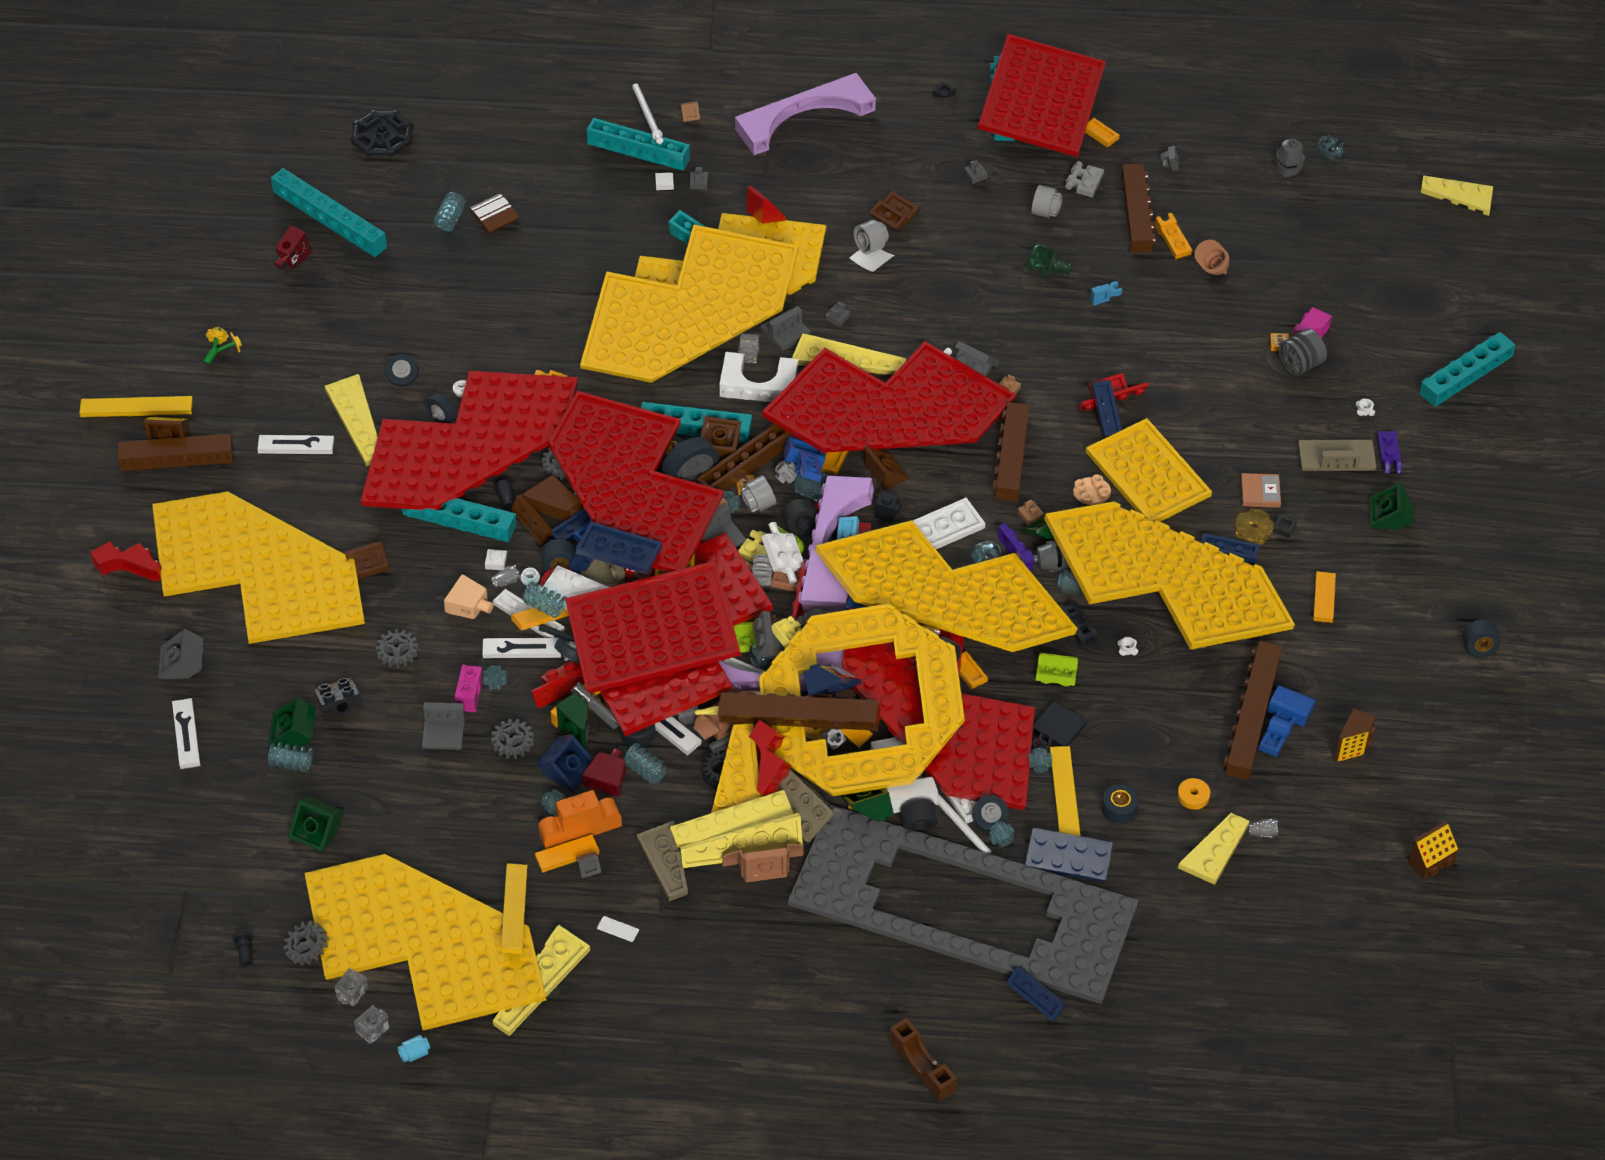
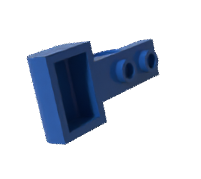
(808, 459)
(1288, 709)

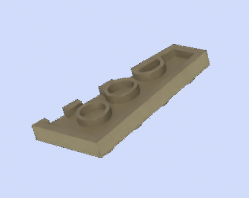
(664, 859)

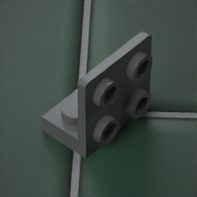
(721, 524)
(443, 725)

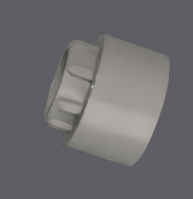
(1046, 202)
(870, 236)
(758, 495)

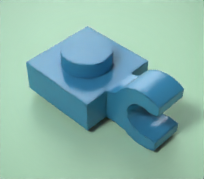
(1103, 293)

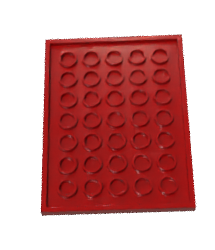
(1042, 95)
(652, 627)

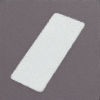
(618, 929)

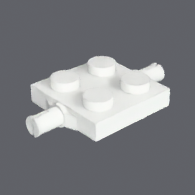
(783, 552)

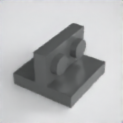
(785, 329)
(975, 359)

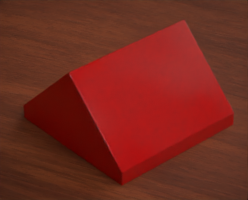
(762, 208)

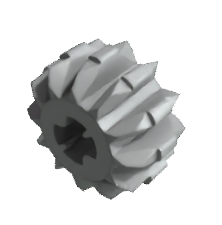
(762, 570)

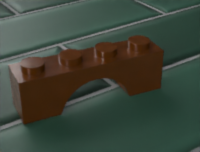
(935, 1076)

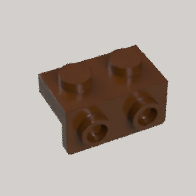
(368, 559)

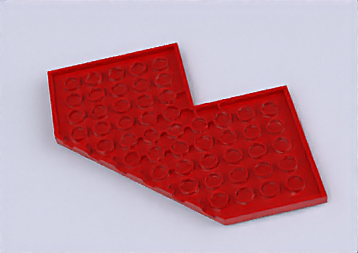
(922, 404)
(496, 425)
(612, 466)
(664, 696)
(986, 751)

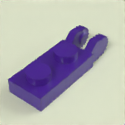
(1389, 450)
(1013, 545)

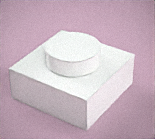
(495, 559)

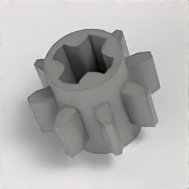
(786, 472)

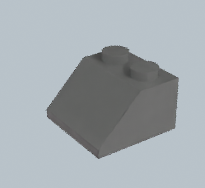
(181, 656)

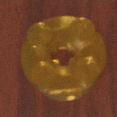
(1254, 535)

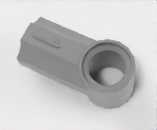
(833, 737)

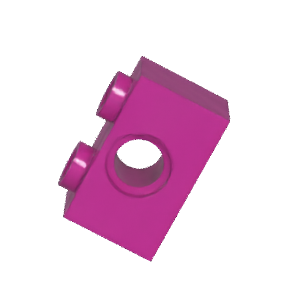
(469, 687)

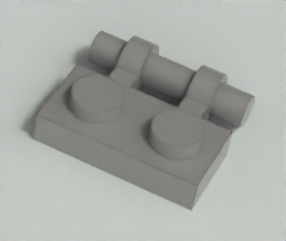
(1089, 182)

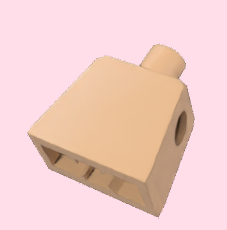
(467, 599)

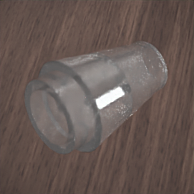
(506, 576)
(1264, 828)

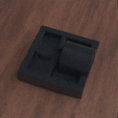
(332, 694)

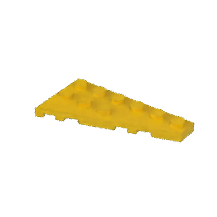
(739, 771)

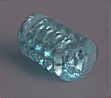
(449, 211)
(544, 600)
(290, 758)
(645, 764)

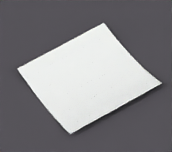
(871, 261)

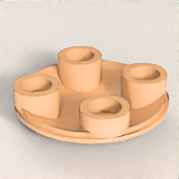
(1092, 490)

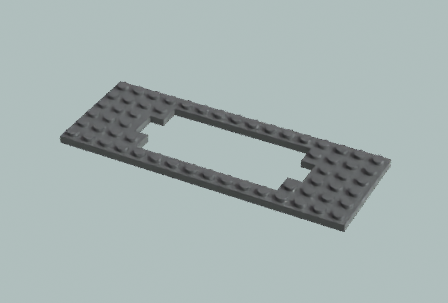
(1075, 963)

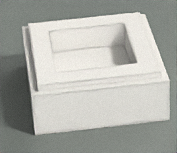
(664, 181)

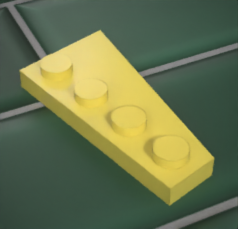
(1469, 194)
(1213, 853)

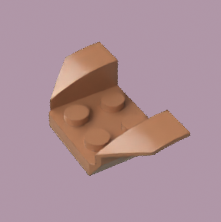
(711, 725)
(763, 864)

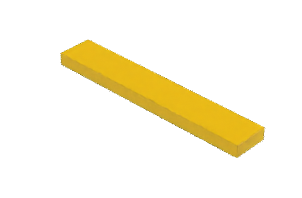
(136, 406)
(1064, 791)
(514, 908)

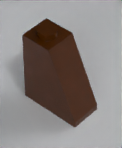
(553, 499)

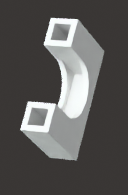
(735, 385)
(920, 790)

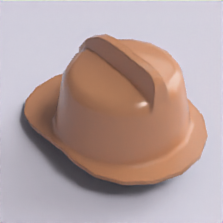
(1212, 257)

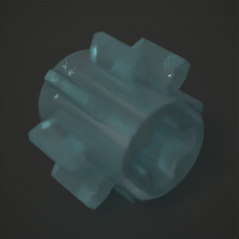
(733, 501)
(494, 677)
(1040, 760)
(549, 801)
(1001, 834)

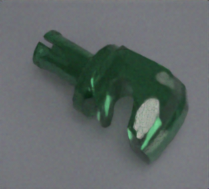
(1046, 260)

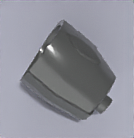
(1290, 155)
(1050, 557)

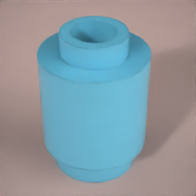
(413, 1049)

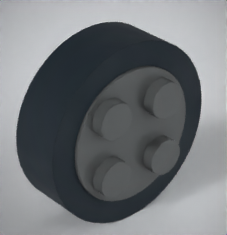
(690, 459)

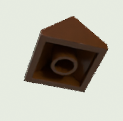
(884, 468)

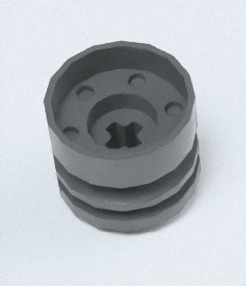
(1302, 352)

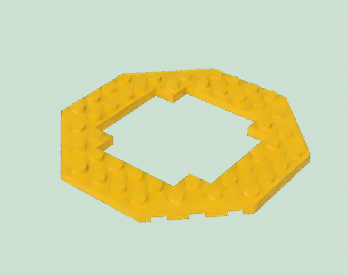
(877, 767)

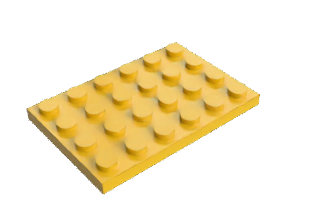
(1148, 471)

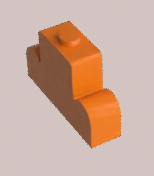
(579, 818)

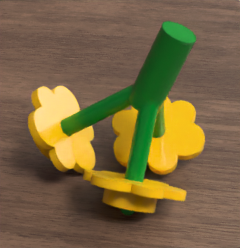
(218, 336)

